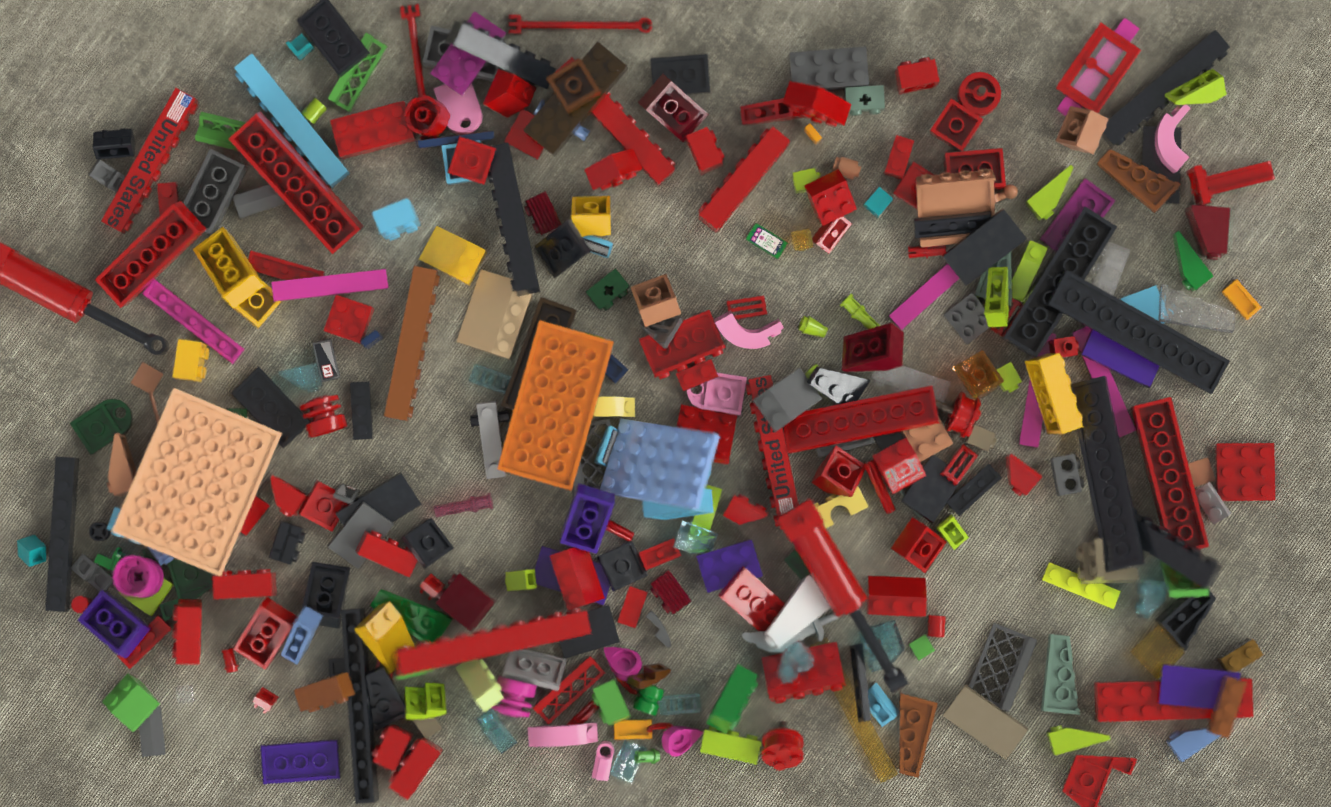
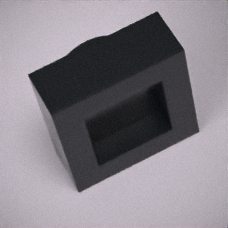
(336, 666)

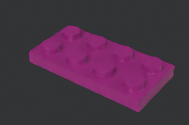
(460, 68)

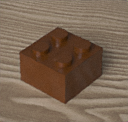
(574, 85)

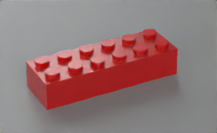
(744, 179)
(150, 254)

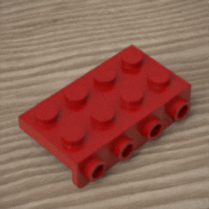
(691, 343)
(822, 676)

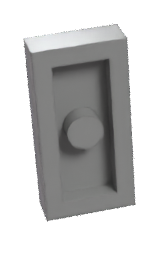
(1212, 503)

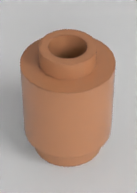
(847, 167)

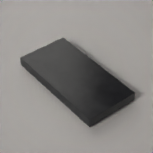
(333, 36)
(1151, 160)
(984, 247)
(270, 406)
(391, 499)

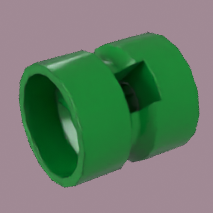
(648, 700)

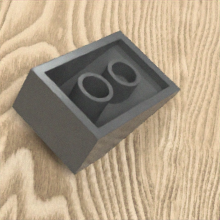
(787, 400)

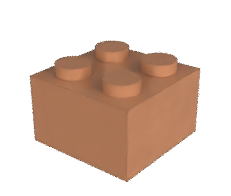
(1082, 130)
(655, 300)
(928, 439)

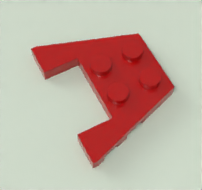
(1089, 776)

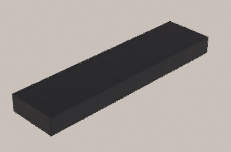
(949, 224)
(860, 682)

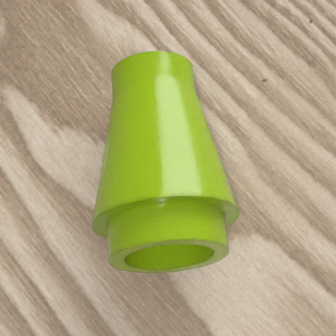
(812, 327)

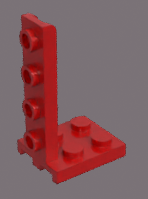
(1205, 186)

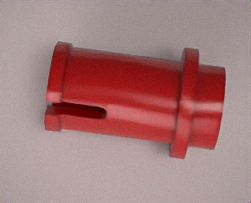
(229, 660)

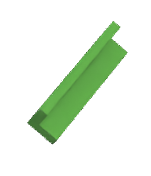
(344, 81)
(217, 133)

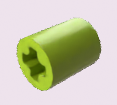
(314, 110)

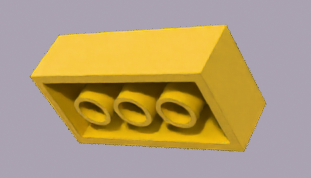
(228, 267)
(1054, 393)

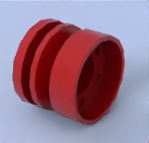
(323, 416)

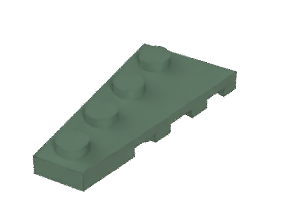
(1059, 684)

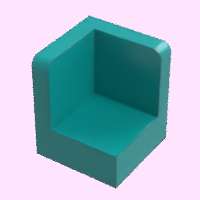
(300, 46)
(878, 202)
(31, 550)

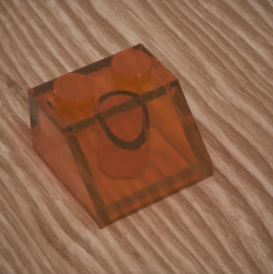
(978, 375)

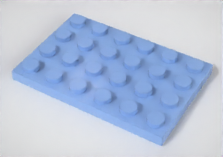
(659, 463)

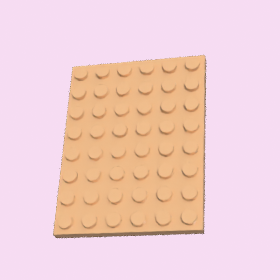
(197, 482)

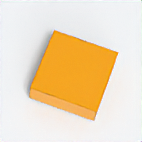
(812, 133)

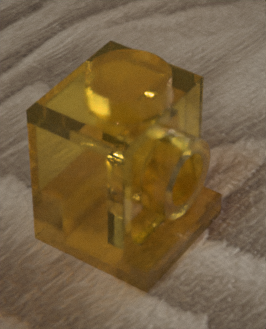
(801, 240)

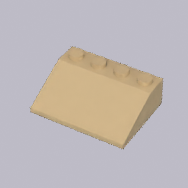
(494, 316)

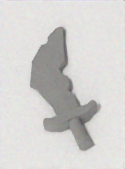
(814, 627)

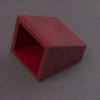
(1209, 229)
(465, 601)

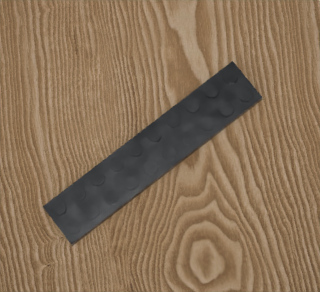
(1138, 332)
(1107, 476)

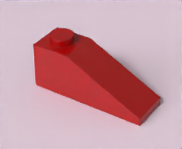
(767, 112)

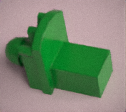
(110, 563)

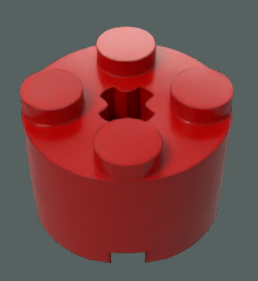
(426, 116)

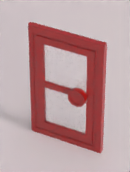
(1098, 68)

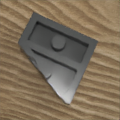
(664, 330)

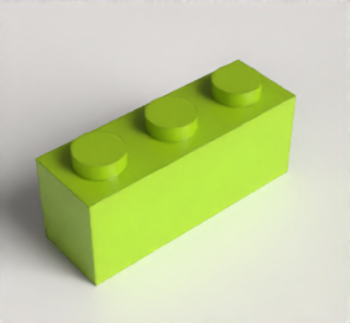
(731, 745)

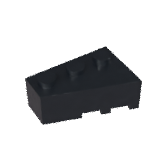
(1184, 617)

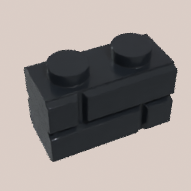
(113, 143)
(287, 542)

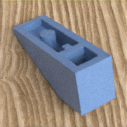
(1189, 742)

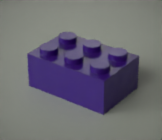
(587, 518)
(723, 564)
(114, 624)

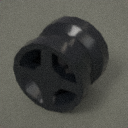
(97, 529)

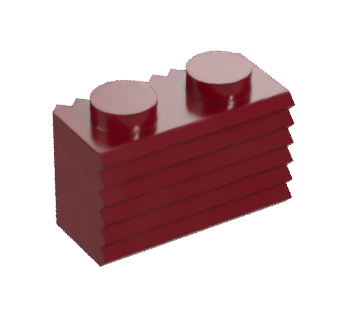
(543, 214)
(670, 592)

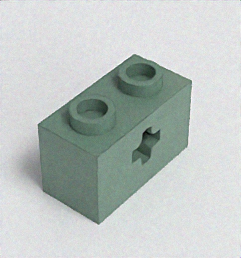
(873, 93)

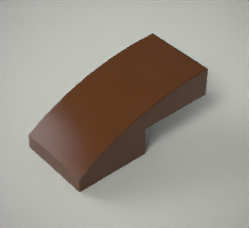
(651, 675)

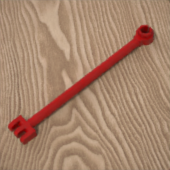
(519, 24)
(415, 46)

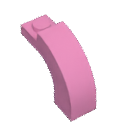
(1165, 145)
(744, 337)
(562, 735)

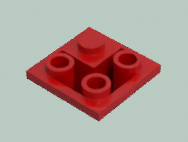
(743, 512)

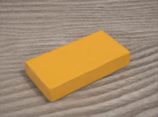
(1241, 299)
(632, 729)

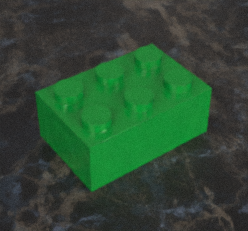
(733, 699)

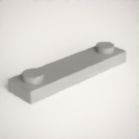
(490, 438)

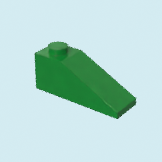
(1191, 267)

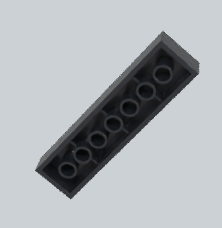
(1077, 254)

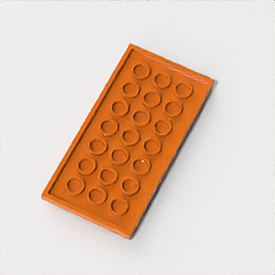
(555, 405)

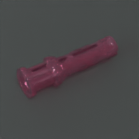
(472, 504)

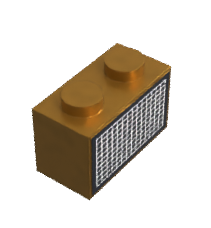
(1240, 656)

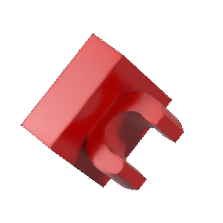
(431, 586)
(265, 700)

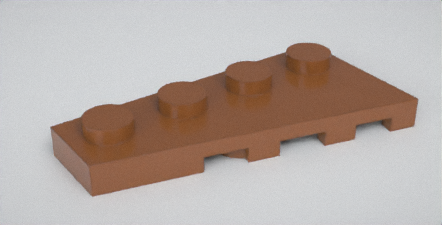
(1141, 182)
(915, 728)

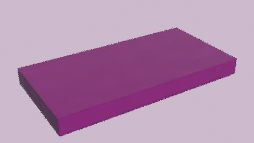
(1085, 195)

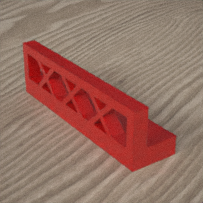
(564, 684)

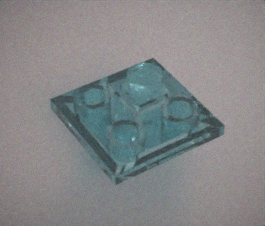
(1151, 597)
(889, 638)
(793, 661)

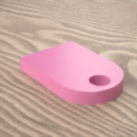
(460, 108)
(721, 394)

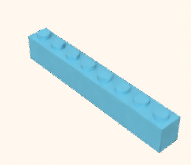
(292, 121)

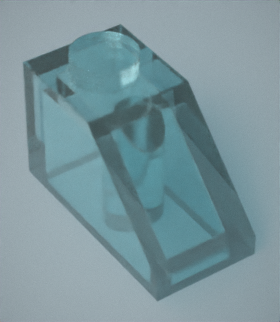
(304, 377)
(694, 538)
(496, 730)

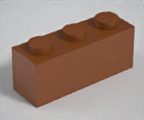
(324, 693)
(1226, 707)

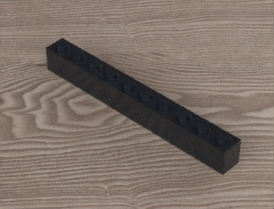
(359, 709)

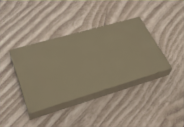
(985, 722)

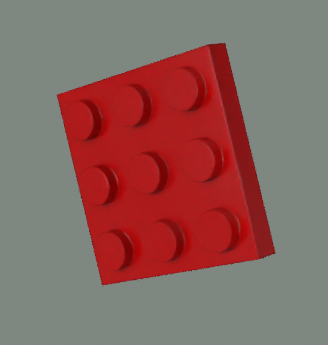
(712, 422)
(1245, 471)

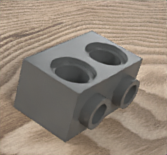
(1061, 475)

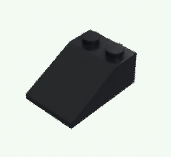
(327, 592)

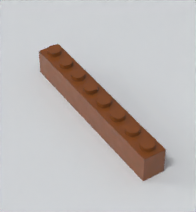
(411, 343)

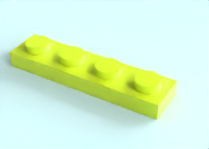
(1069, 581)

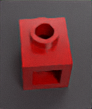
(1065, 346)

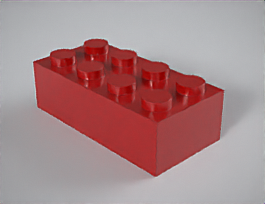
(371, 130)

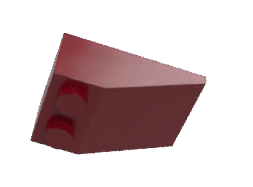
(672, 108)
(873, 349)

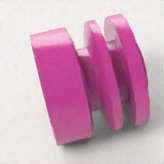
(128, 576)
(514, 696)

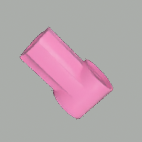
(603, 762)

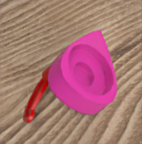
(623, 663)
(676, 739)

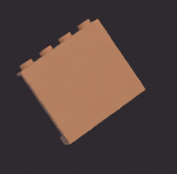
(954, 195)

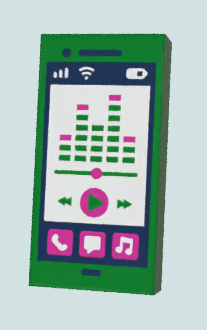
(766, 241)

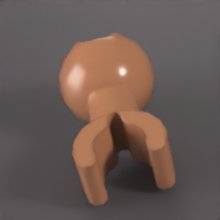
(1009, 192)

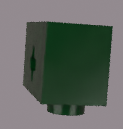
(614, 280)

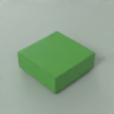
(921, 647)

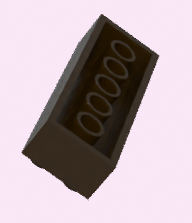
(553, 124)
(547, 312)

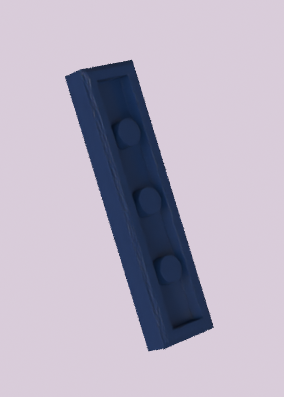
(453, 139)

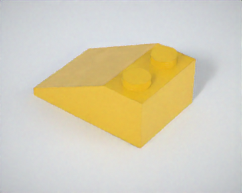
(453, 255)
(383, 633)

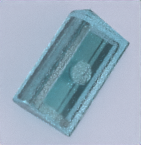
(625, 765)

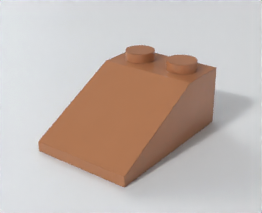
(122, 467)

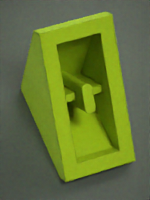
(952, 531)

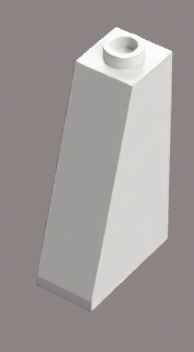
(797, 613)

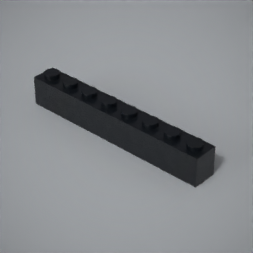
(1153, 96)
(513, 222)
(62, 534)

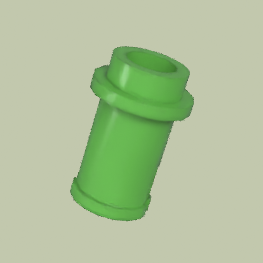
(647, 756)

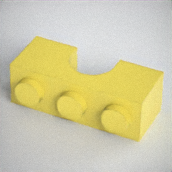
(852, 504)

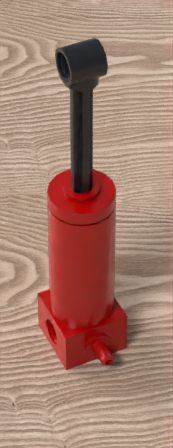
(63, 295)
(835, 578)

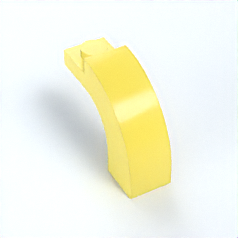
(615, 407)

